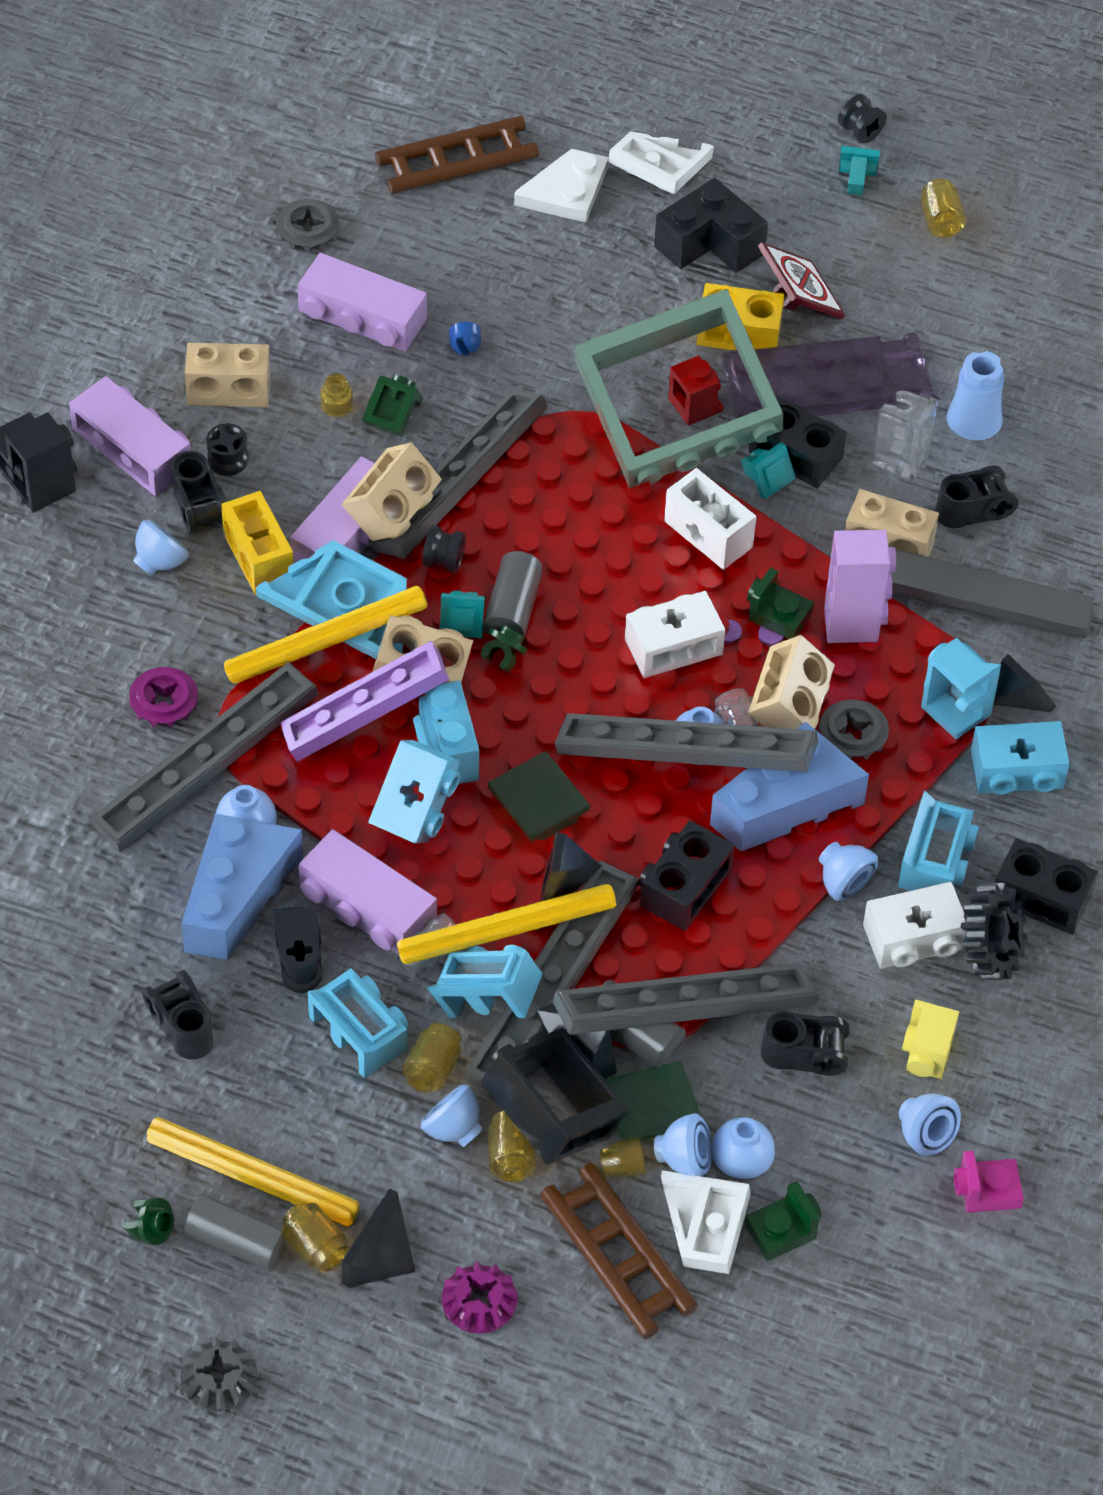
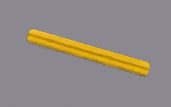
(324, 635)
(506, 924)
(251, 1170)

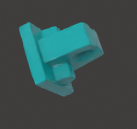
(858, 163)
(769, 469)
(463, 613)

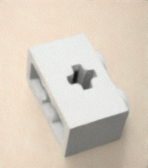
(710, 518)
(674, 634)
(915, 925)

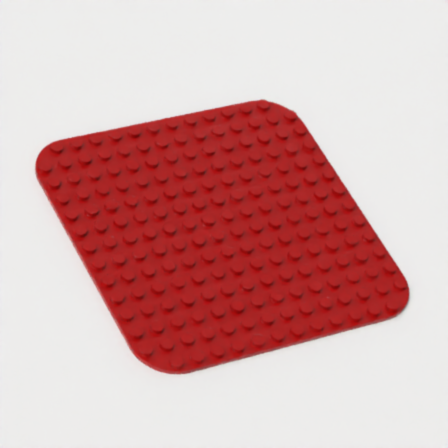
(600, 559)

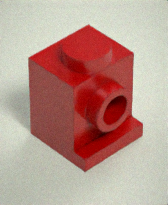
(694, 390)

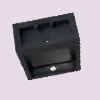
(576, 1077)

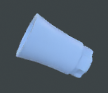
(978, 398)

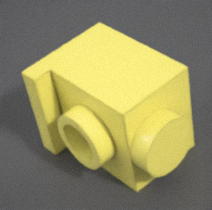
(929, 1039)

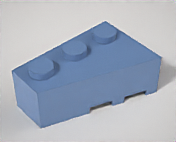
(770, 802)
(235, 880)

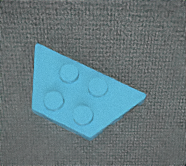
(333, 585)

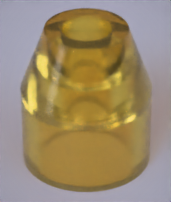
(336, 395)
(623, 1158)

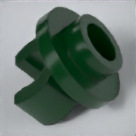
(507, 641)
(153, 1222)

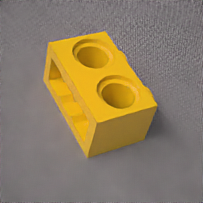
(759, 313)
(256, 539)

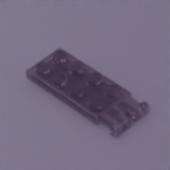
(832, 375)

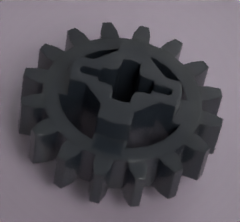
(994, 931)

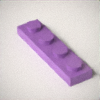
(364, 701)

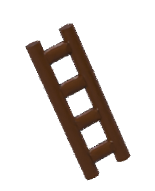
(443, 170)
(616, 1276)

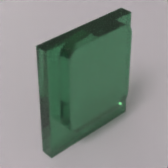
(539, 797)
(653, 1100)

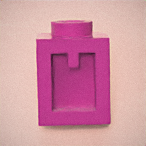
(988, 1184)

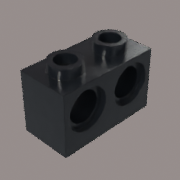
(811, 442)
(692, 877)
(1043, 889)

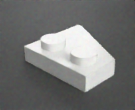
(659, 159)
(565, 186)
(706, 1218)

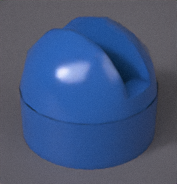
(465, 337)

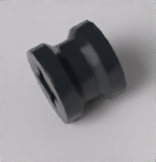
(862, 118)
(231, 439)
(444, 549)

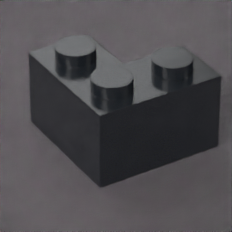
(710, 221)
(37, 459)

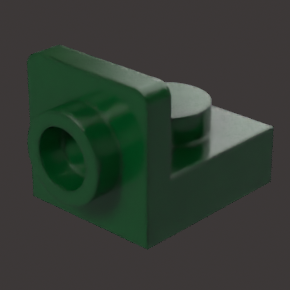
(392, 404)
(777, 606)
(785, 1223)

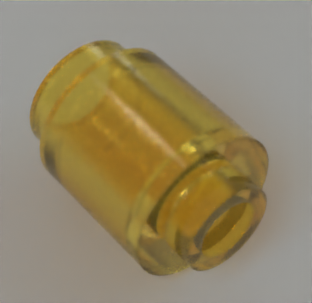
(942, 208)
(432, 1058)
(508, 1150)
(314, 1236)

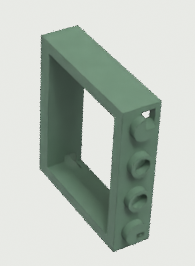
(659, 332)

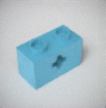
(1019, 757)
(398, 805)

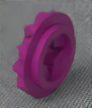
(163, 682)
(475, 1315)

